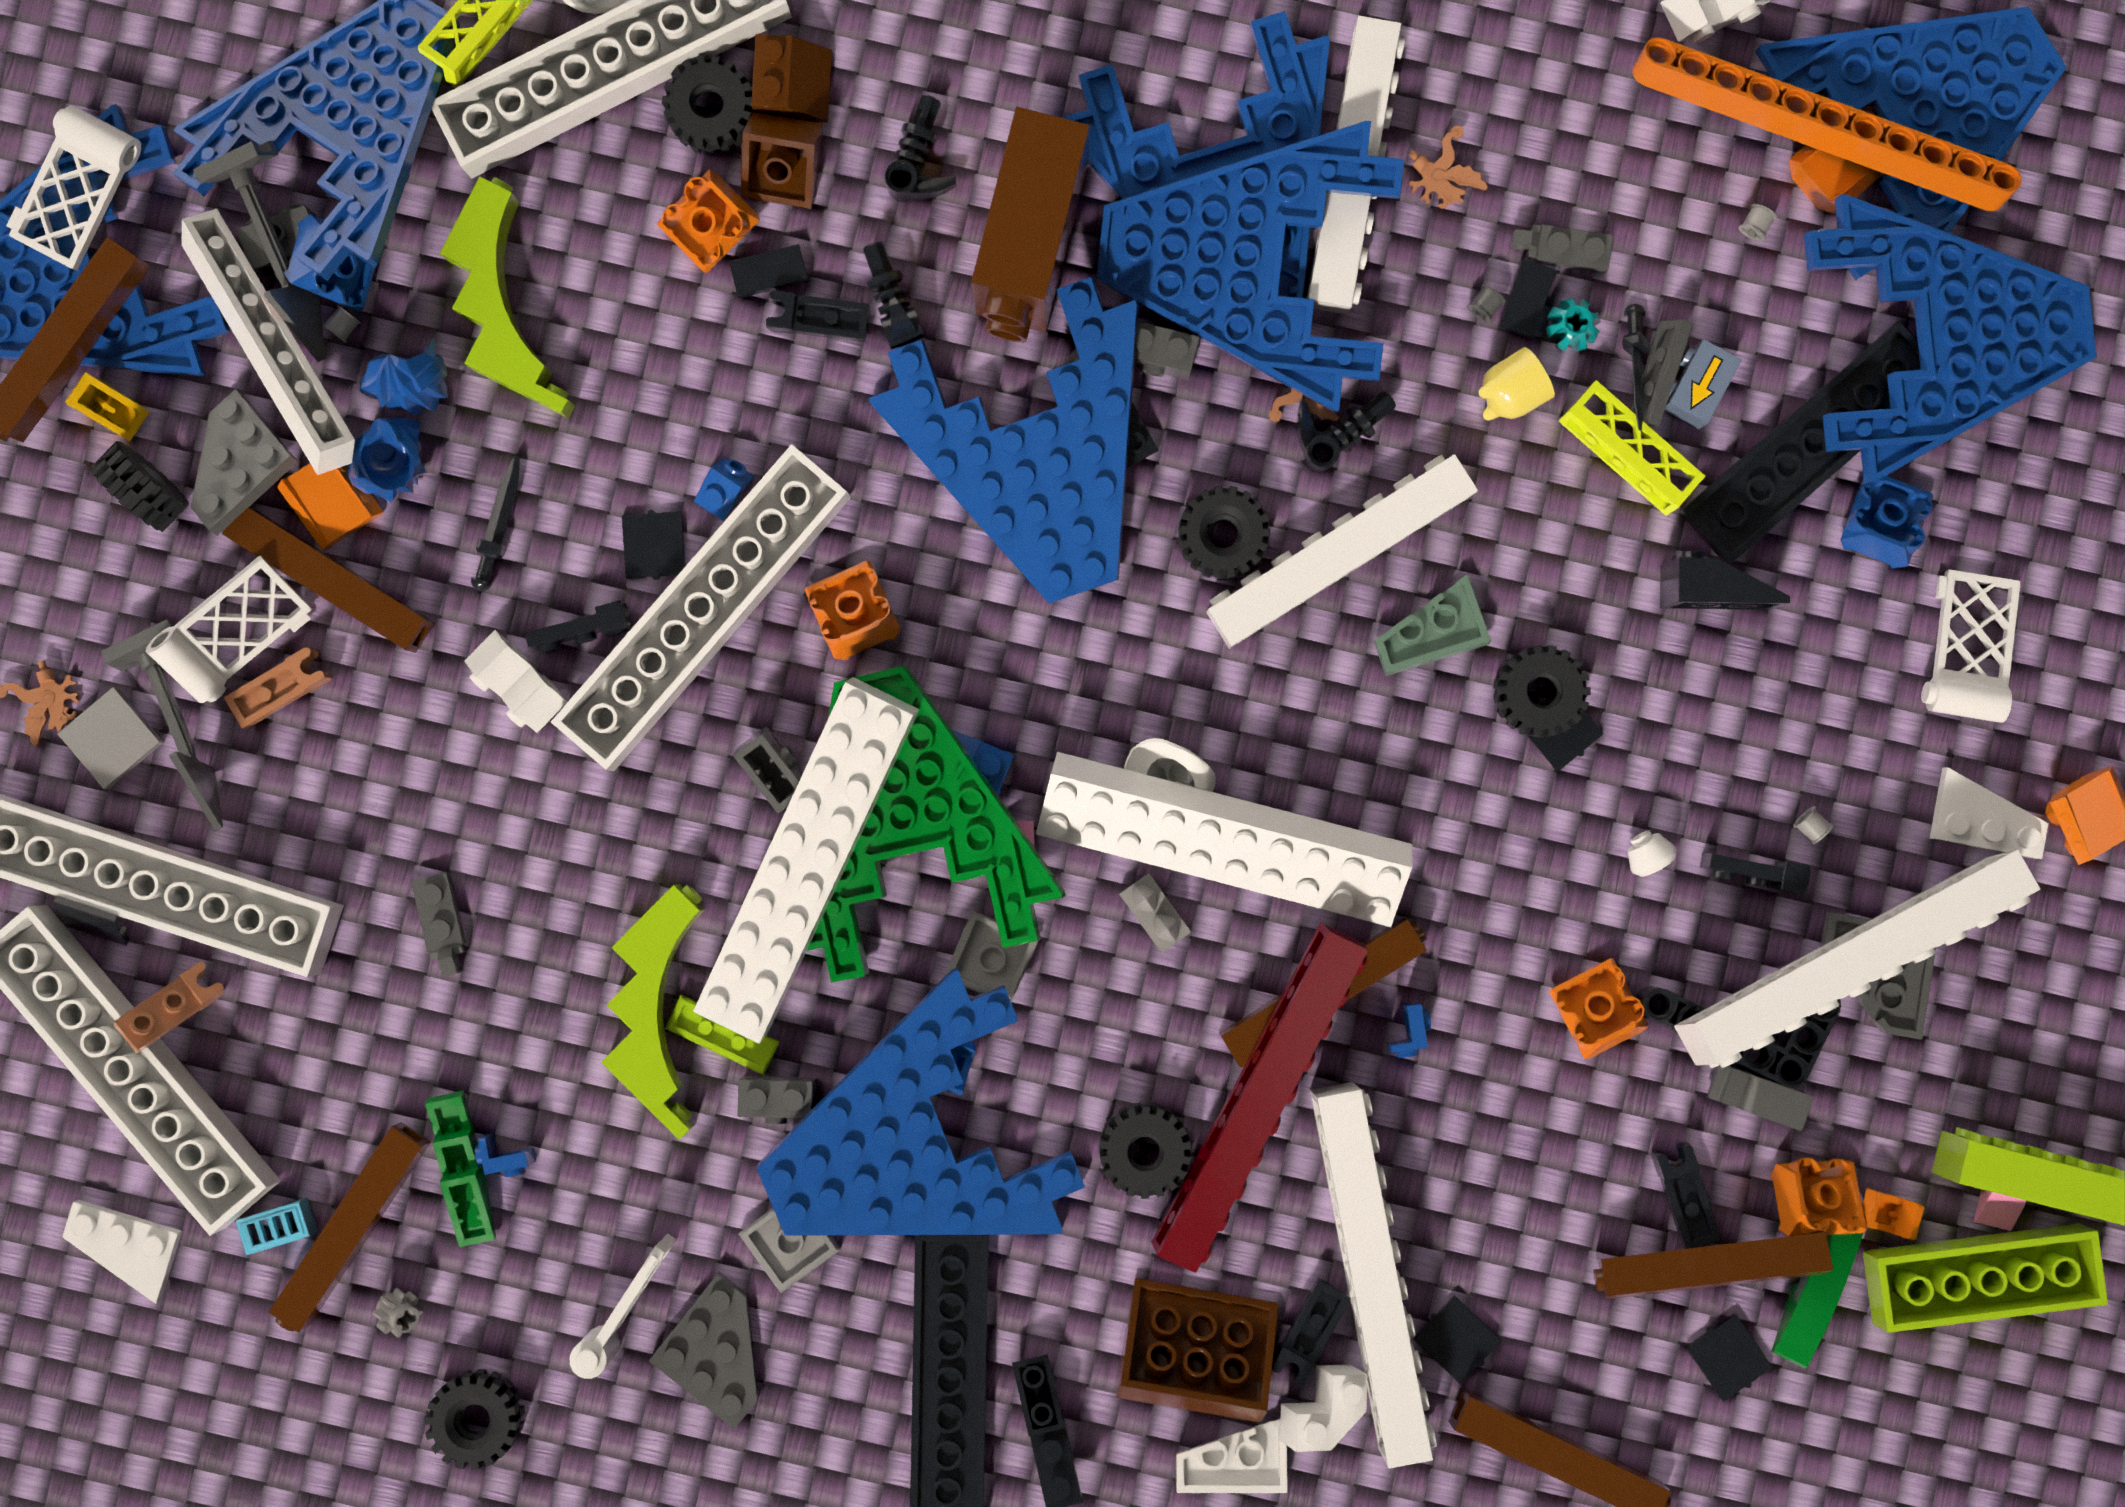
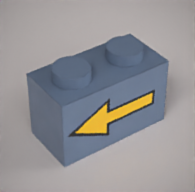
(1701, 383)

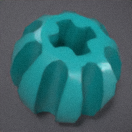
(1581, 318)

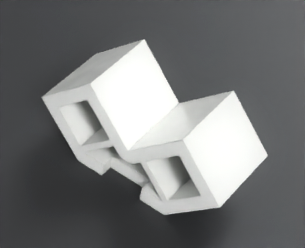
(1700, 18)
(507, 672)
(1336, 1409)

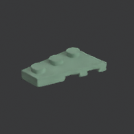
(1436, 631)

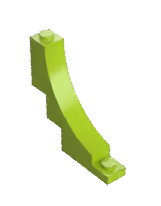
(479, 247)
(643, 1056)

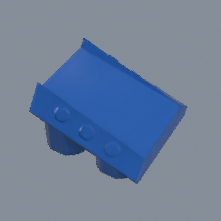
(346, 286)
(1887, 521)

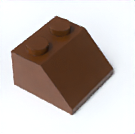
(791, 78)
(781, 159)

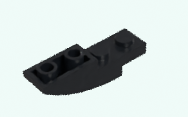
(1047, 1431)

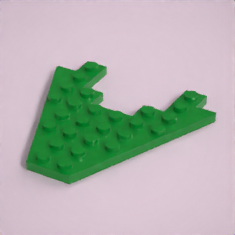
(930, 803)

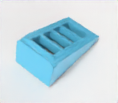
(303, 1219)

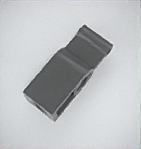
(1760, 1097)

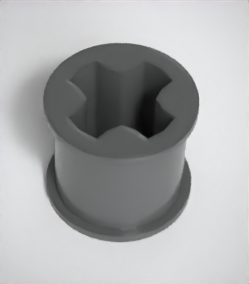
(1486, 303)

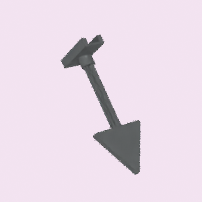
(294, 304)
(196, 774)

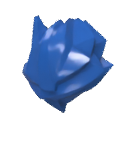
(407, 382)
(387, 458)

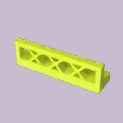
(477, 40)
(1623, 458)

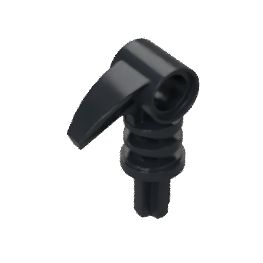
(910, 159)
(900, 323)
(1340, 438)

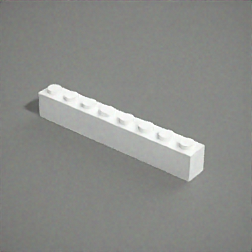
(1346, 216)
(267, 342)
(1340, 551)

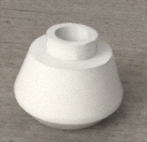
(1650, 853)

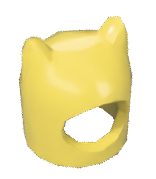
(1515, 386)

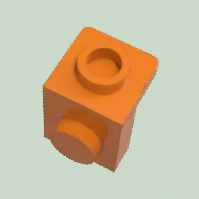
(1892, 1214)

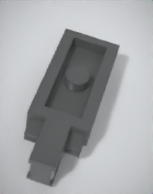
(1565, 247)
(440, 921)

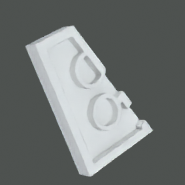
(1984, 820)
(125, 1245)
(1236, 1463)

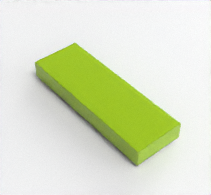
(719, 1038)

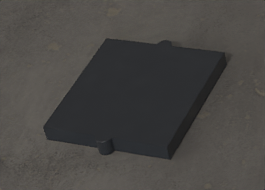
(653, 544)
(1566, 746)
(91, 920)
(1457, 1339)
(1728, 1357)

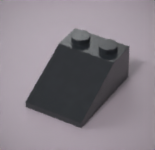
(1712, 584)

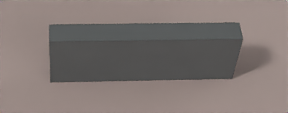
(1662, 368)

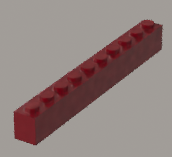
(1259, 1097)

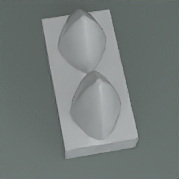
(1155, 912)

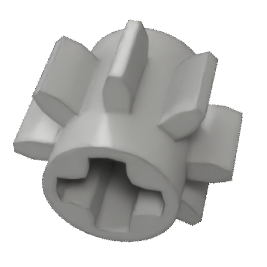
(397, 1312)

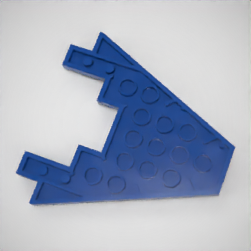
(1950, 78)
(357, 95)
(1272, 120)
(1214, 251)
(36, 283)
(1983, 329)
(1048, 482)
(878, 1155)

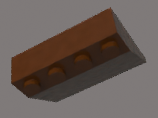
(1198, 1350)

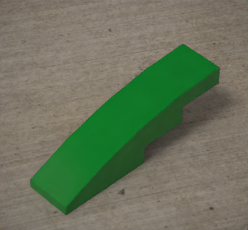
(462, 1178)
(1814, 1302)

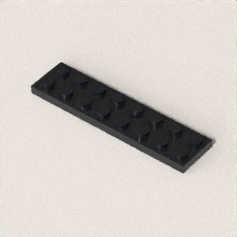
(1793, 456)
(949, 1371)

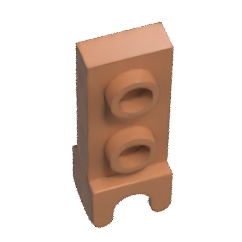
(276, 688)
(167, 1008)

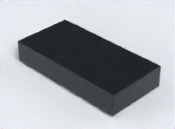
(768, 271)
(1526, 299)

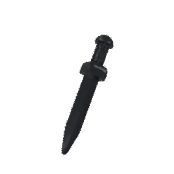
(1635, 344)
(491, 547)

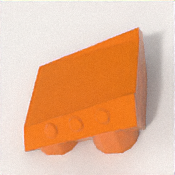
(1828, 176)
(708, 220)
(328, 504)
(852, 610)
(2090, 814)
(1599, 1008)
(1818, 1197)

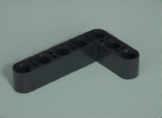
(1771, 1055)

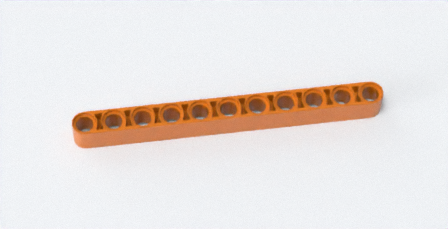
(1826, 124)

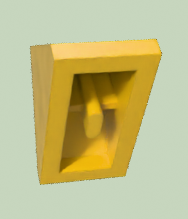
(107, 406)

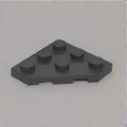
(236, 462)
(1893, 1004)
(714, 1352)

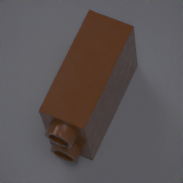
(1030, 223)

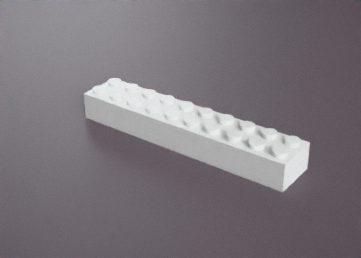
(590, 73)
(701, 609)
(1225, 839)
(806, 859)
(165, 888)
(1857, 958)
(141, 1092)
(1371, 1274)

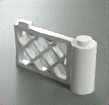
(89, 141)
(194, 664)
(1963, 692)
(602, 1342)

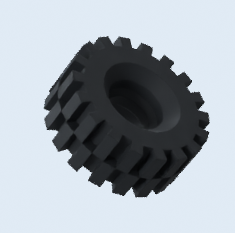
(681, 100)
(139, 486)
(1223, 505)
(1514, 697)
(1145, 1122)
(455, 1438)

